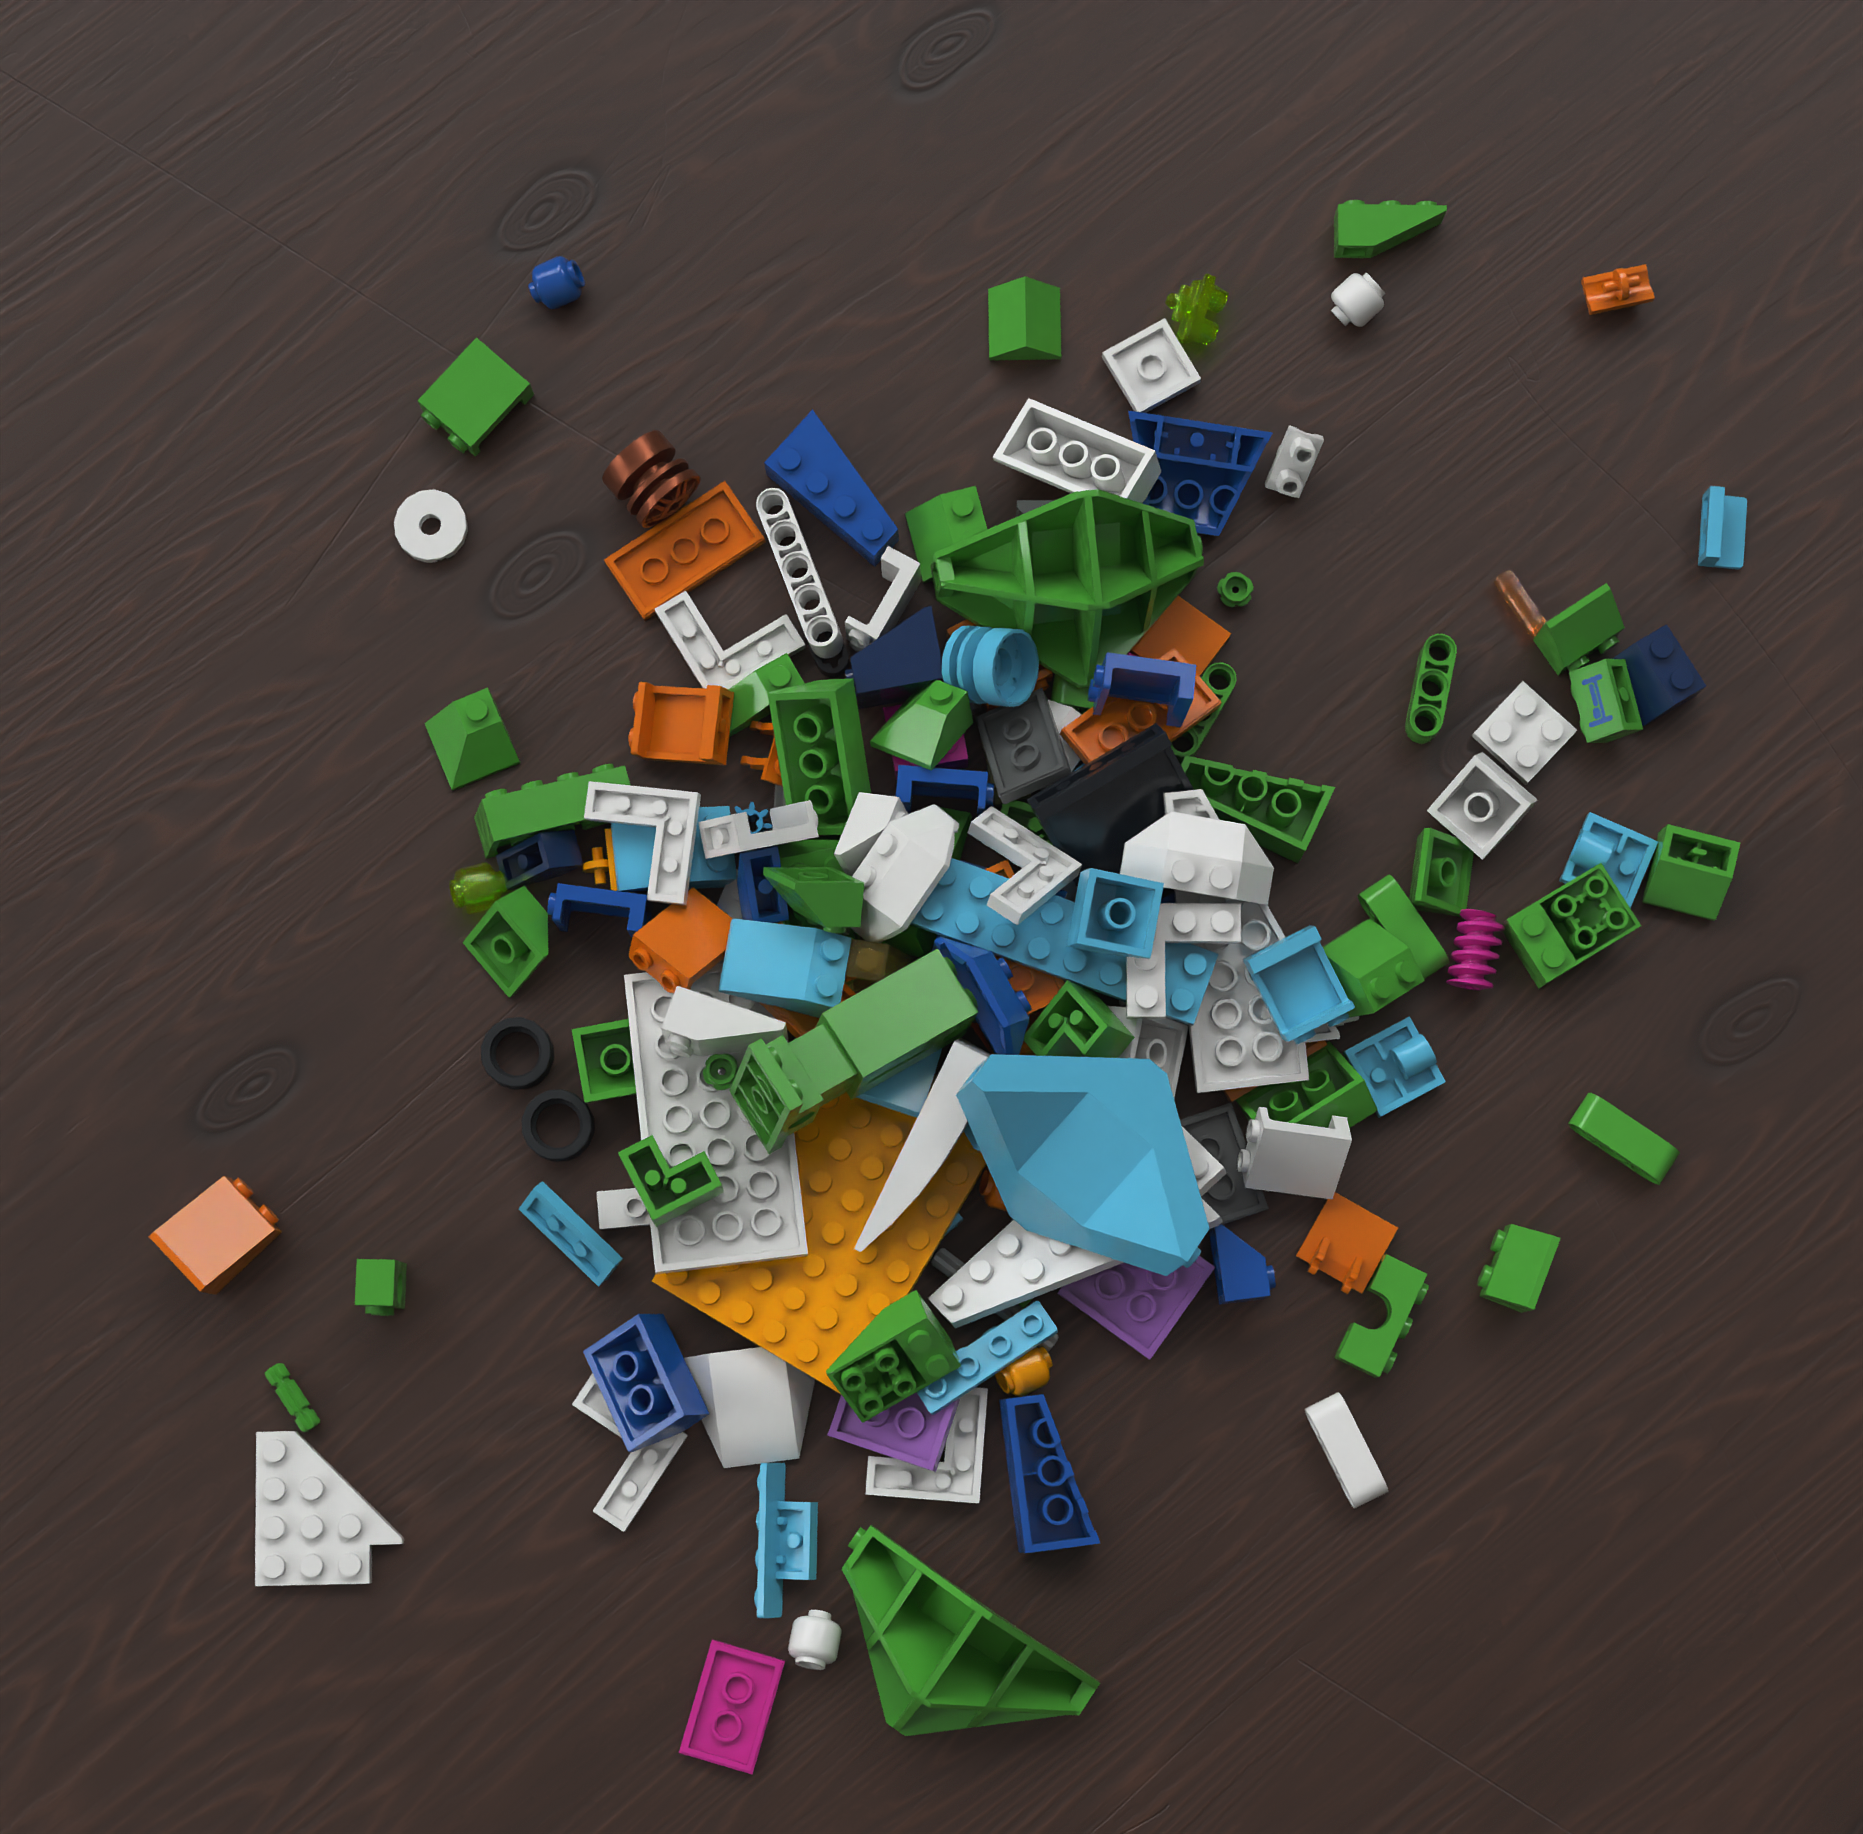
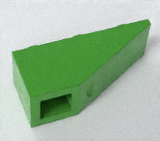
(1371, 229)

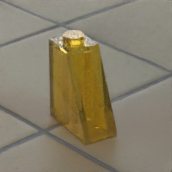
(873, 962)

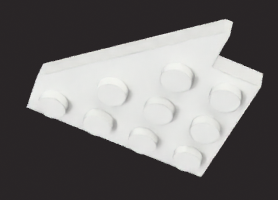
(311, 1518)

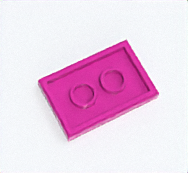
(732, 1706)

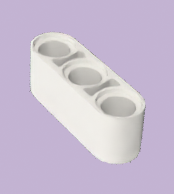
(1346, 1450)

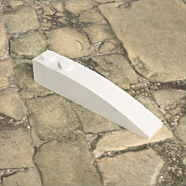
(928, 1143)

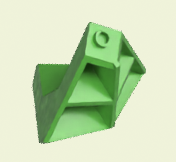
(1073, 576)
(944, 1654)

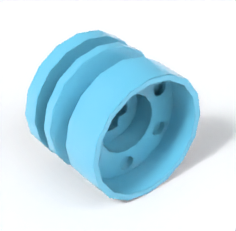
(991, 664)

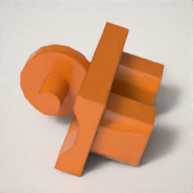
(1617, 289)

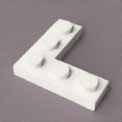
(706, 656)
(675, 820)
(1043, 865)
(1176, 925)
(640, 1470)
(956, 1477)

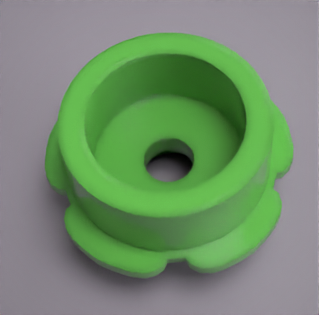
(1237, 580)
(716, 1062)

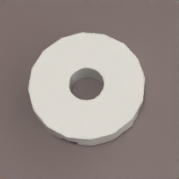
(428, 505)

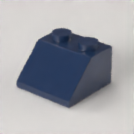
(1660, 674)

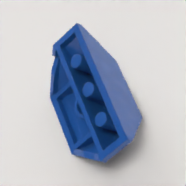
(1001, 1010)

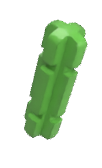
(292, 1397)

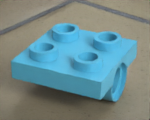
(1619, 849)
(1396, 1065)

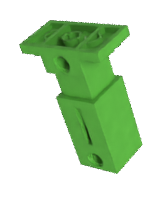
(852, 1047)

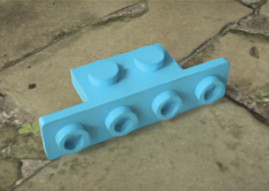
(989, 1355)
(784, 1542)

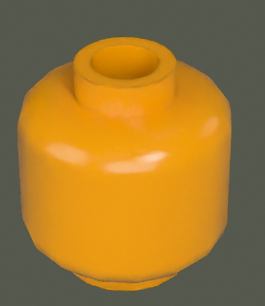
(1026, 1373)

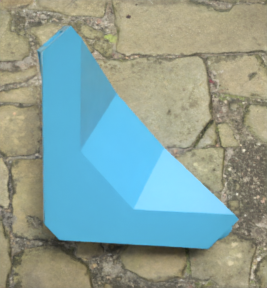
(1089, 1155)

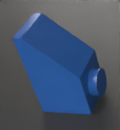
(756, 895)

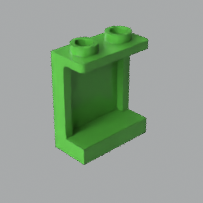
(473, 397)

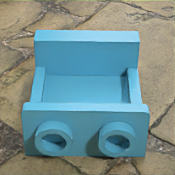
(1299, 985)

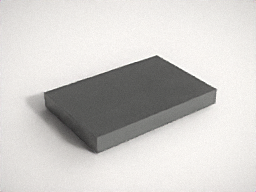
(1023, 747)
(1222, 1137)

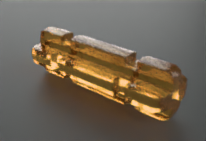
(1520, 602)

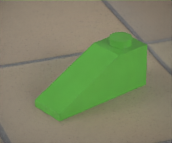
(752, 692)

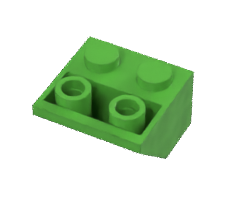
(1690, 872)

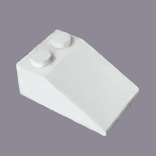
(712, 1026)

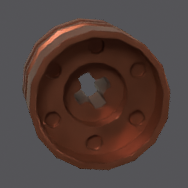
(651, 479)

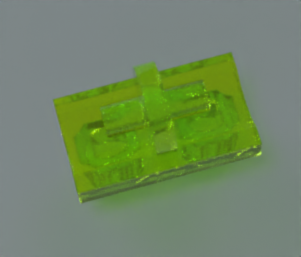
(1191, 308)

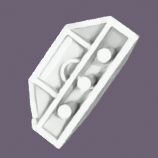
(1200, 858)
(904, 871)

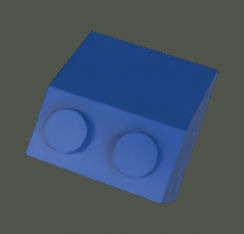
(1238, 1268)

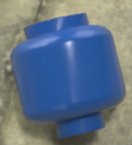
(556, 282)

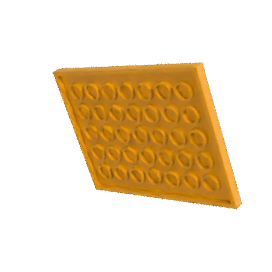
(822, 1302)

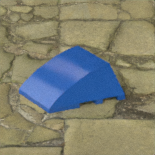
(1200, 466)

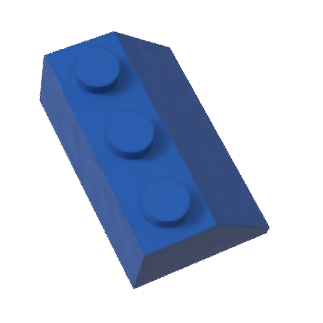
(645, 1381)

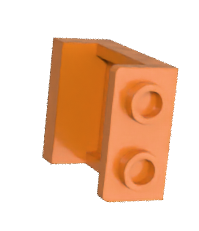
(681, 724)
(682, 942)

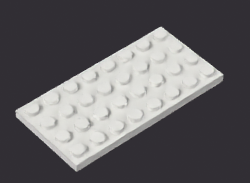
(762, 1198)

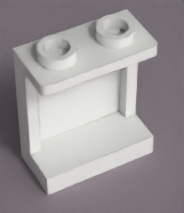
(905, 579)
(733, 835)
(1294, 1156)

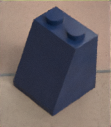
(897, 662)

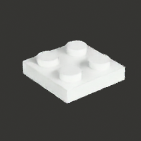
(1151, 367)
(1524, 733)

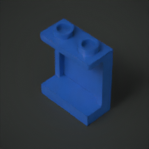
(1144, 681)
(944, 783)
(599, 901)

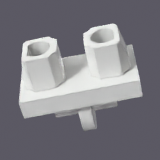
(1293, 462)

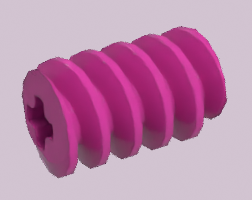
(1474, 950)

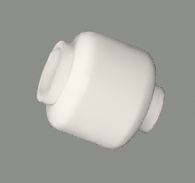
(1357, 299)
(814, 1640)

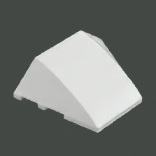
(753, 1405)

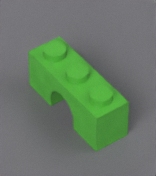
(1399, 1288)

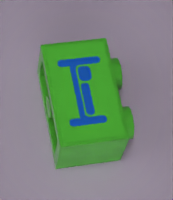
(1605, 701)

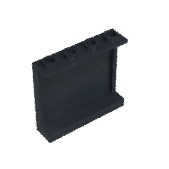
(1110, 800)

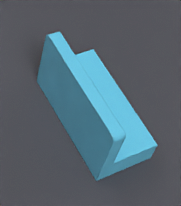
(1722, 529)

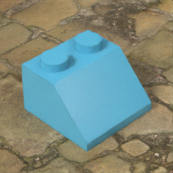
(1115, 914)

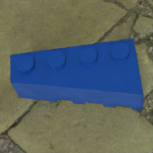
(828, 486)
(1041, 1479)

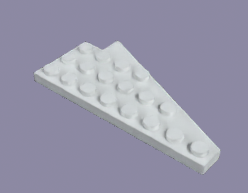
(1233, 1032)
(1026, 1264)

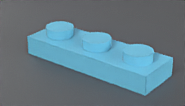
(570, 1233)

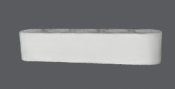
(792, 558)

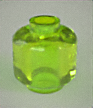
(476, 887)

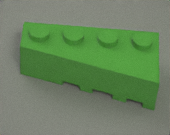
(539, 808)
(1274, 809)

